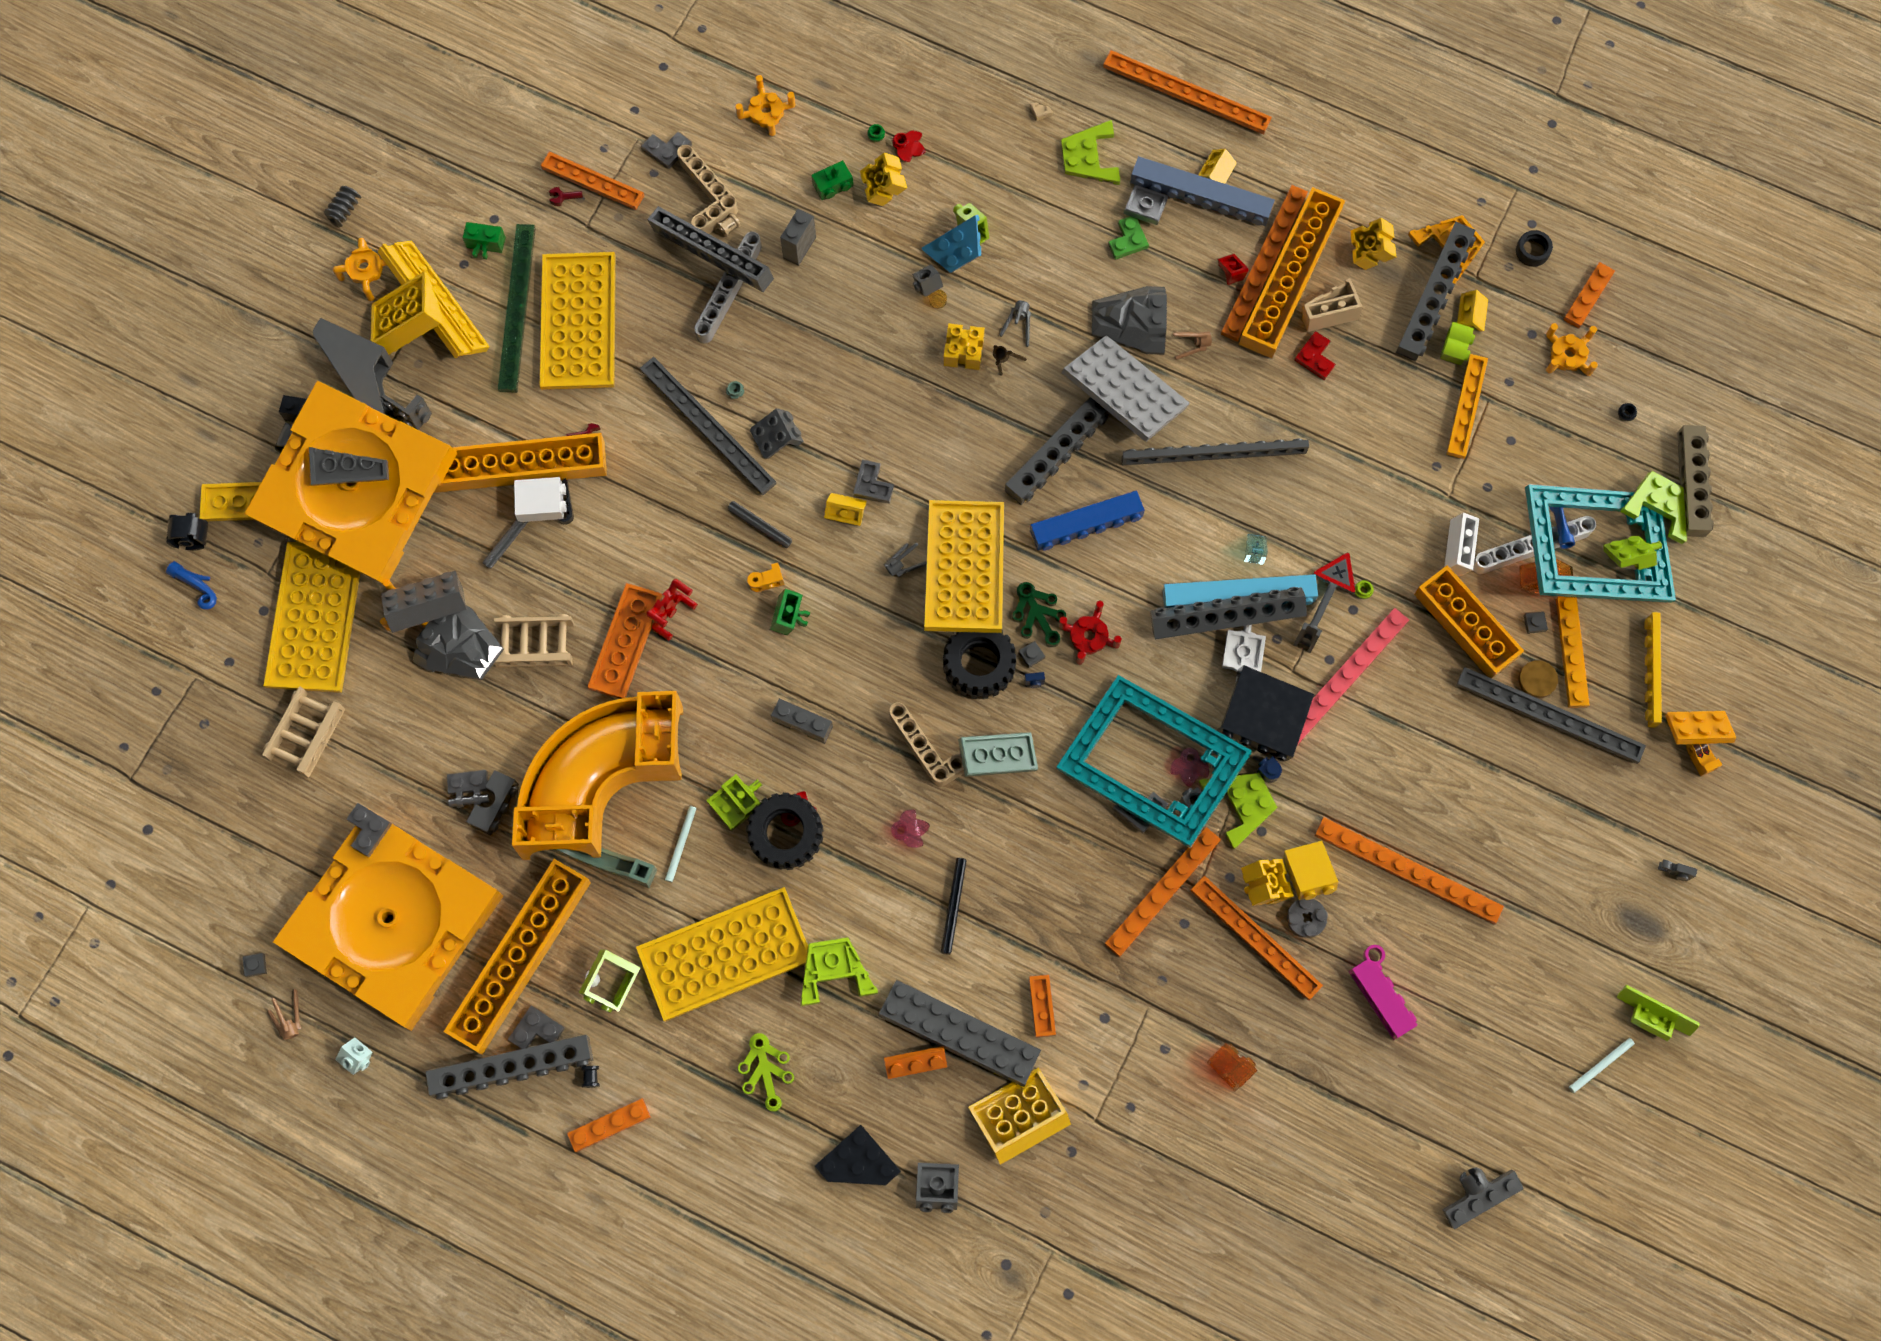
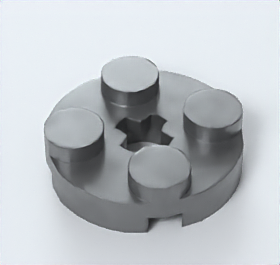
(1308, 929)

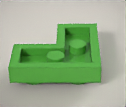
(1132, 240)

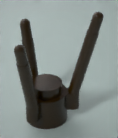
(1002, 355)

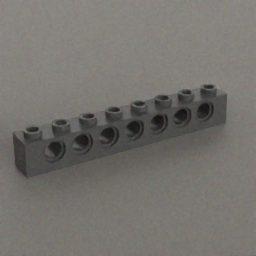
(1459, 234)
(711, 249)
(1077, 421)
(1237, 617)
(437, 1077)

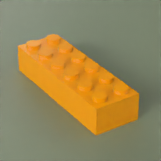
(1468, 622)

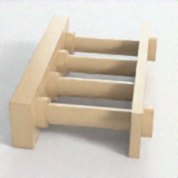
(542, 657)
(314, 747)

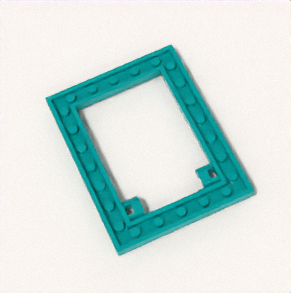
(1659, 578)
(1191, 820)

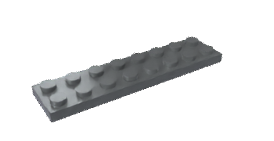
(959, 1033)

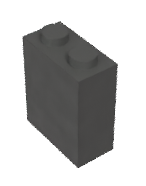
(798, 237)

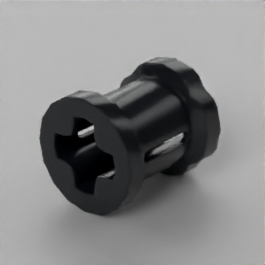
(590, 1076)

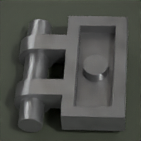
(466, 783)

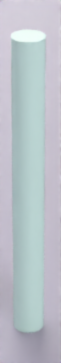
(680, 844)
(1601, 1065)

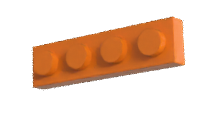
(1589, 295)
(609, 1125)

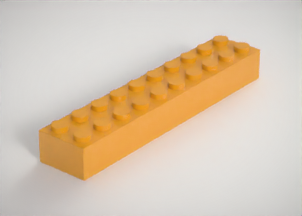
(1292, 273)
(526, 459)
(517, 956)

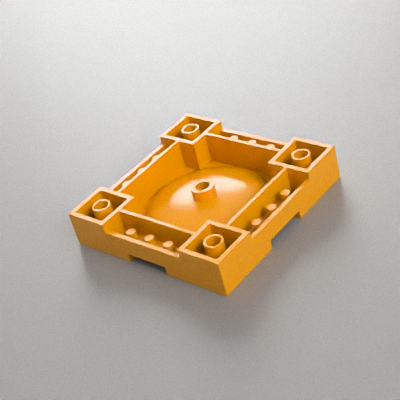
(359, 523)
(397, 963)

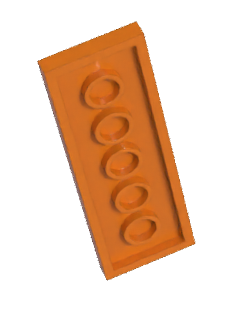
(624, 642)

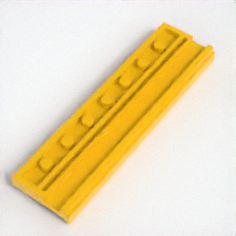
(455, 327)

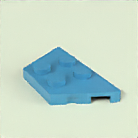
(956, 246)

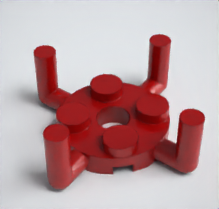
(666, 607)
(1092, 624)

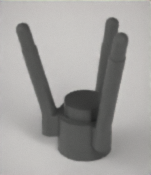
(1020, 312)
(894, 564)

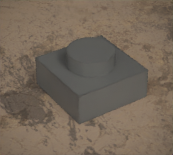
(1535, 622)
(1032, 654)
(254, 965)

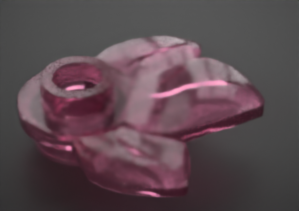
(1189, 769)
(913, 829)

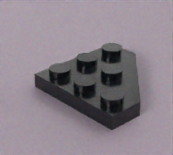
(858, 1161)

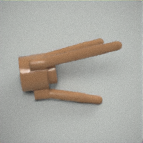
(1201, 339)
(286, 1029)

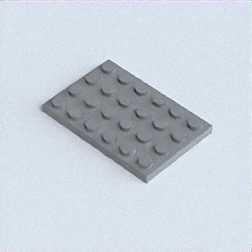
(1125, 388)

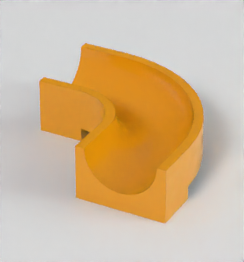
(588, 763)

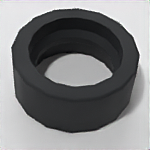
(1525, 257)

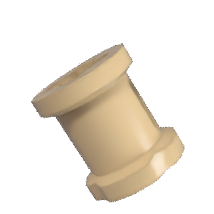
(728, 224)

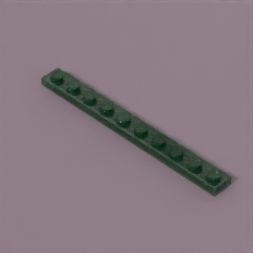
(516, 308)

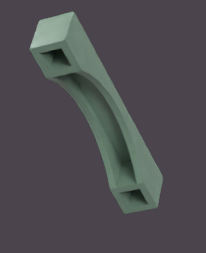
(617, 864)

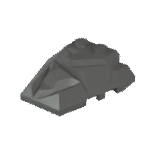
(1133, 319)
(457, 646)

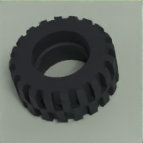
(974, 684)
(770, 809)

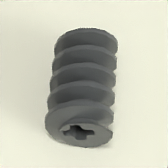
(341, 204)

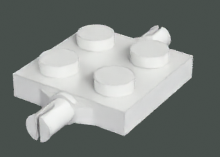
(1243, 649)

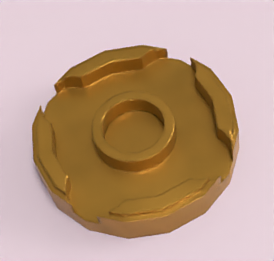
(1538, 679)

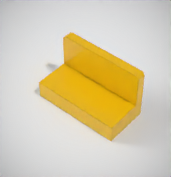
(1218, 166)
(1473, 310)
(845, 509)

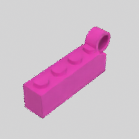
(1381, 995)

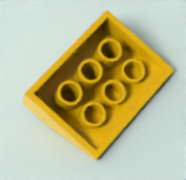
(405, 314)
(1019, 1116)

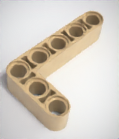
(709, 188)
(927, 750)

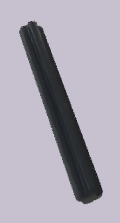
(953, 906)

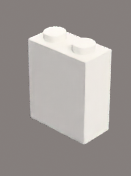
(539, 499)

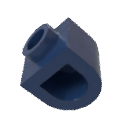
(1269, 769)

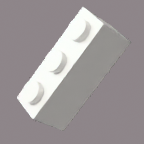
(1462, 543)

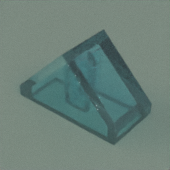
(1256, 549)

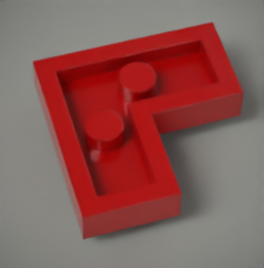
(1312, 358)

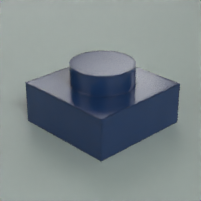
(1034, 680)

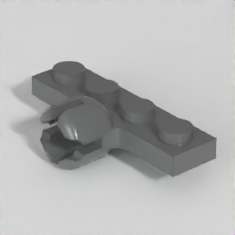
(1481, 1195)

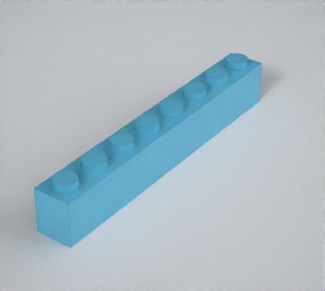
(1207, 591)

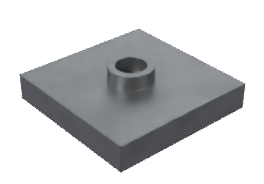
(1146, 204)

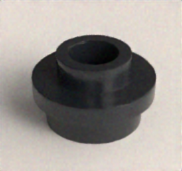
(1627, 407)

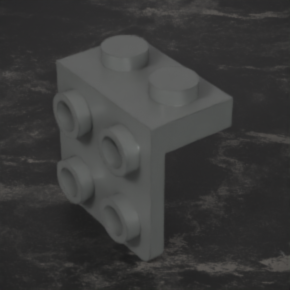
(413, 415)
(775, 432)

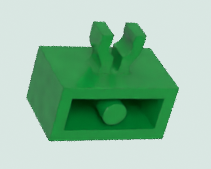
(832, 180)
(483, 238)
(788, 612)

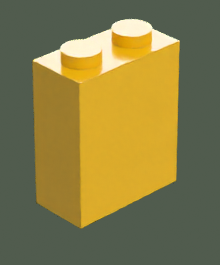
(1310, 870)

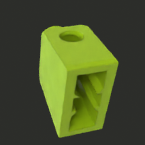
(966, 212)

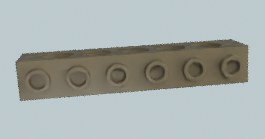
(1688, 471)

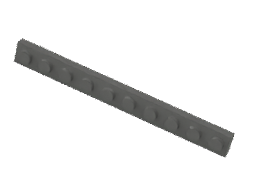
(708, 426)
(1208, 452)
(1551, 715)

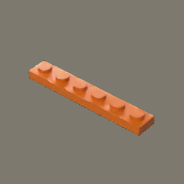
(592, 180)

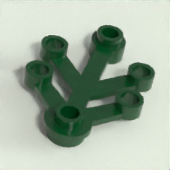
(1037, 611)

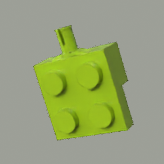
(1633, 552)
(735, 801)

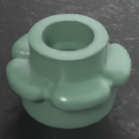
(732, 386)

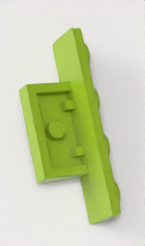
(1656, 1016)

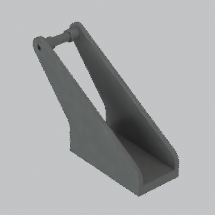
(357, 361)

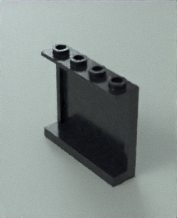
(1266, 713)

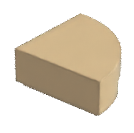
(1040, 111)

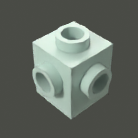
(354, 1056)

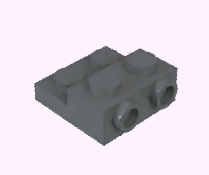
(937, 1187)

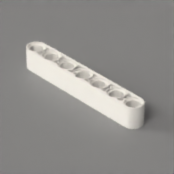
(1525, 548)

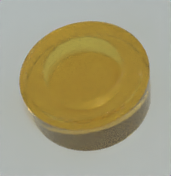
(938, 299)

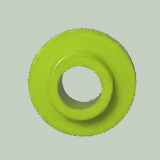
(1364, 584)

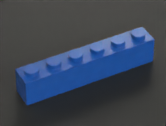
(1087, 520)

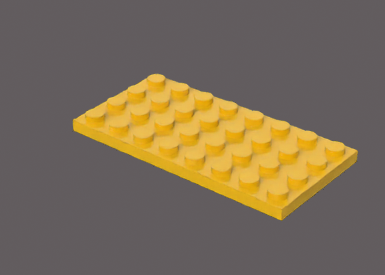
(578, 321)
(964, 566)
(311, 622)
(724, 954)

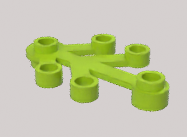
(764, 1068)

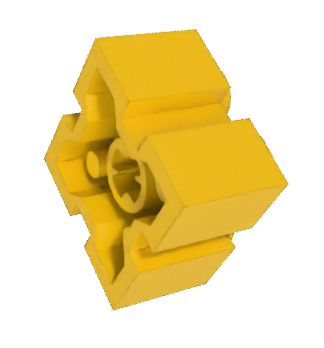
(883, 179)
(1373, 244)
(964, 346)
(1266, 882)

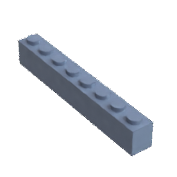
(1202, 191)

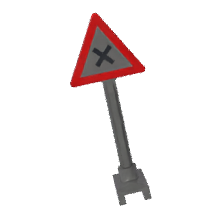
(1337, 574)

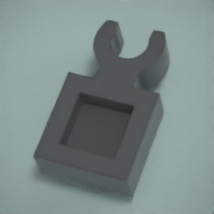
(1679, 870)

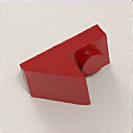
(1233, 268)

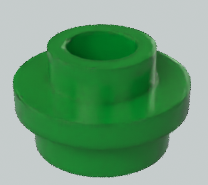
(876, 128)

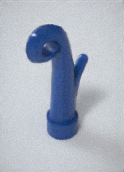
(1565, 539)
(177, 571)

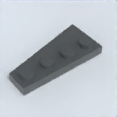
(341, 468)

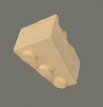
(1333, 308)

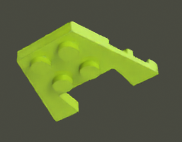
(1081, 154)
(1665, 499)
(1251, 802)
(830, 962)

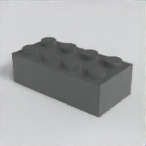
(423, 601)

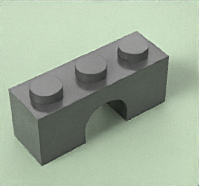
(804, 720)
(488, 818)

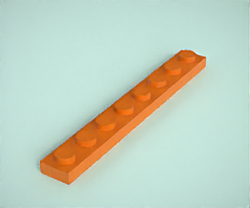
(1162, 892)
(1256, 938)

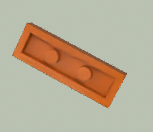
(1042, 1006)
(915, 1062)

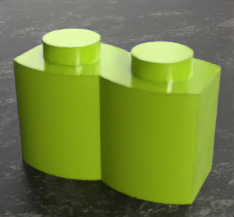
(1457, 343)

